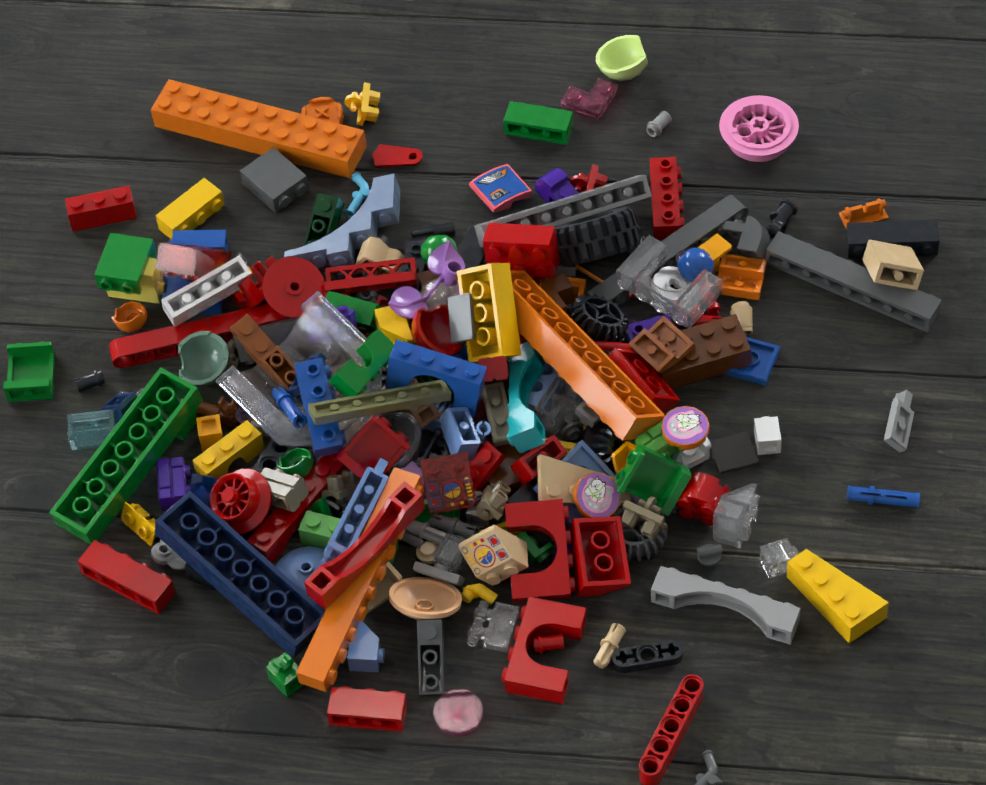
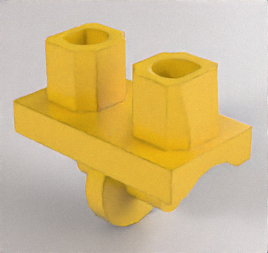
(362, 103)

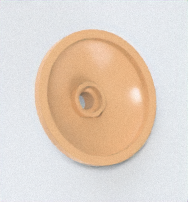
(425, 598)

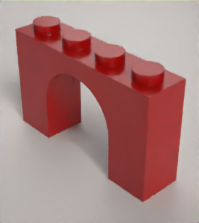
(549, 518)
(525, 675)

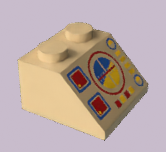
(495, 554)

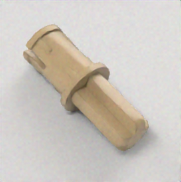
(609, 645)

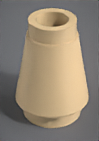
(744, 315)

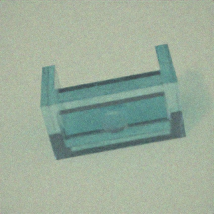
(90, 428)

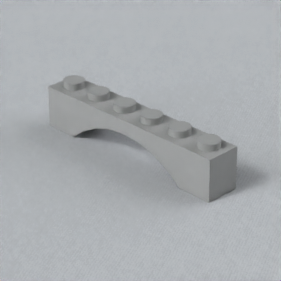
(680, 589)

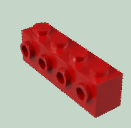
(665, 197)

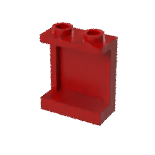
(371, 443)

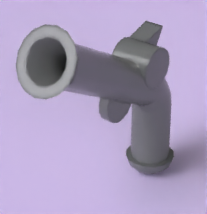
(710, 777)

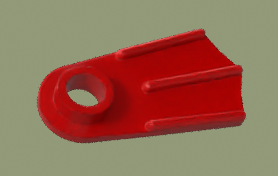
(396, 156)

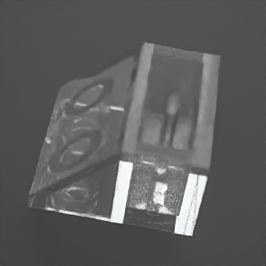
(735, 514)

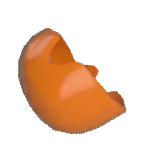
(130, 317)

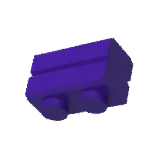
(172, 481)

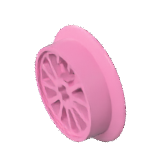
(762, 138)

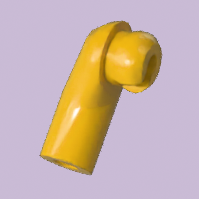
(476, 591)

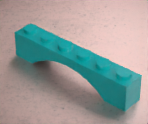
(524, 425)

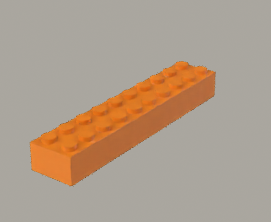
(259, 128)
(581, 361)

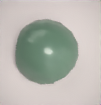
(203, 358)

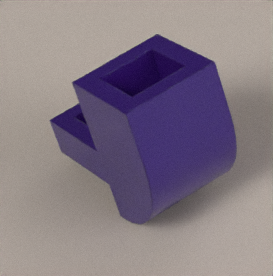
(554, 186)

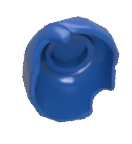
(694, 262)

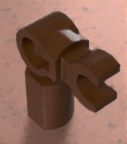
(224, 409)

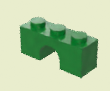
(352, 378)

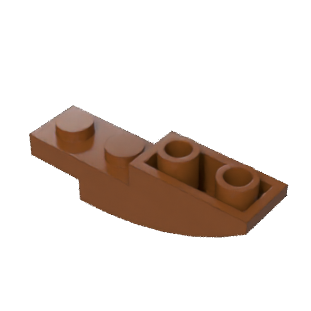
(264, 352)

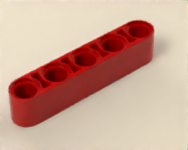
(671, 720)

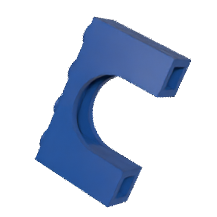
(207, 238)
(461, 375)

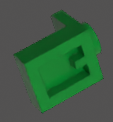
(534, 553)

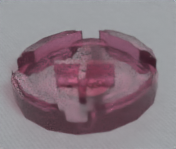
(458, 712)

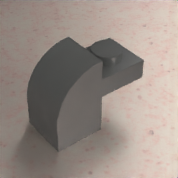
(752, 235)

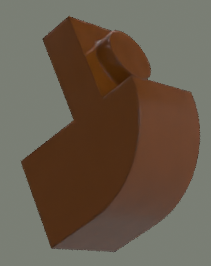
(560, 290)

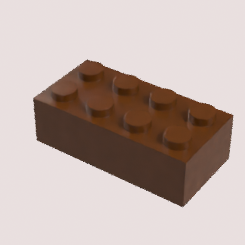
(718, 348)

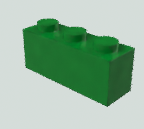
(538, 122)

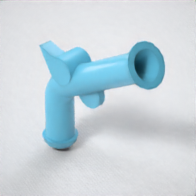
(358, 196)

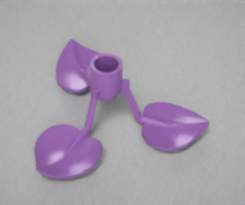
(442, 262)

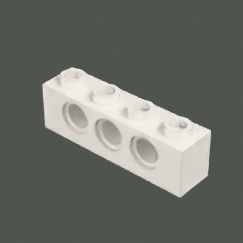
(205, 291)

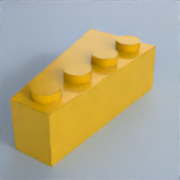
(836, 596)

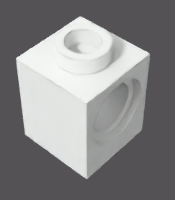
(767, 435)

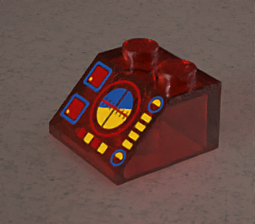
(448, 482)

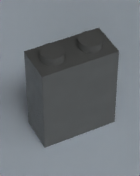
(274, 180)

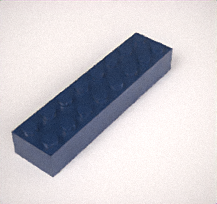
(240, 573)

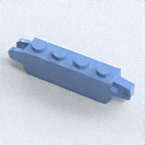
(357, 511)

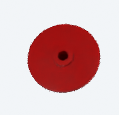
(290, 284)
(241, 499)

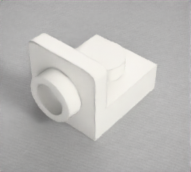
(698, 455)

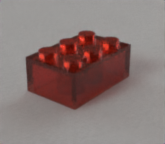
(189, 260)

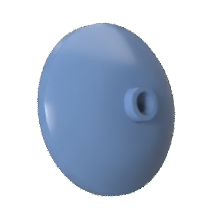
(298, 559)

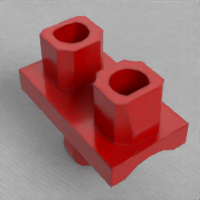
(587, 183)

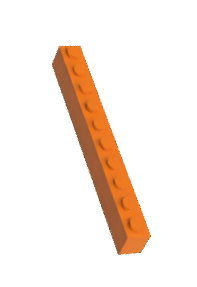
(342, 617)

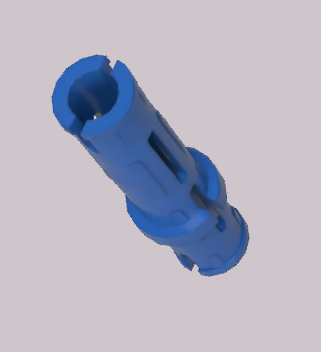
(286, 403)
(882, 496)

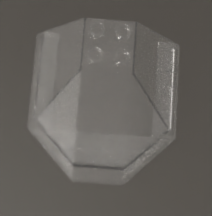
(316, 331)

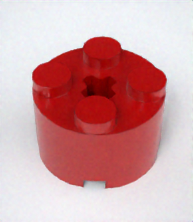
(701, 497)

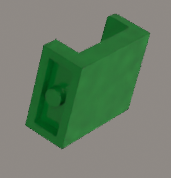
(124, 263)
(30, 371)
(653, 475)

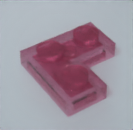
(592, 102)

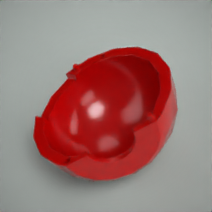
(432, 330)

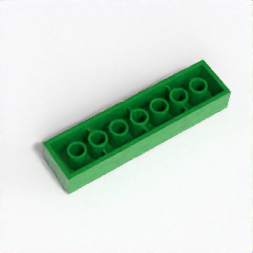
(126, 456)

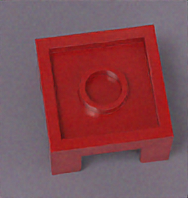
(252, 292)

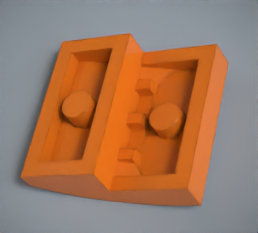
(742, 276)

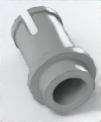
(655, 127)

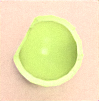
(622, 58)

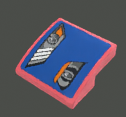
(500, 188)

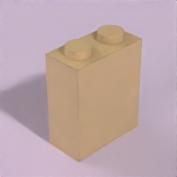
(893, 264)

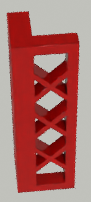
(371, 282)

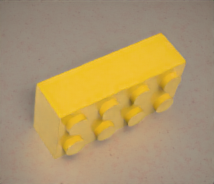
(493, 311)

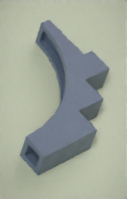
(339, 247)

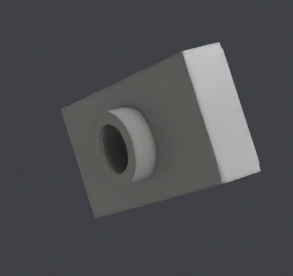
(438, 572)

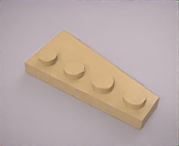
(559, 478)

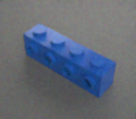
(314, 388)

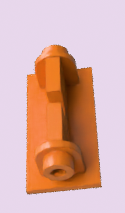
(871, 212)

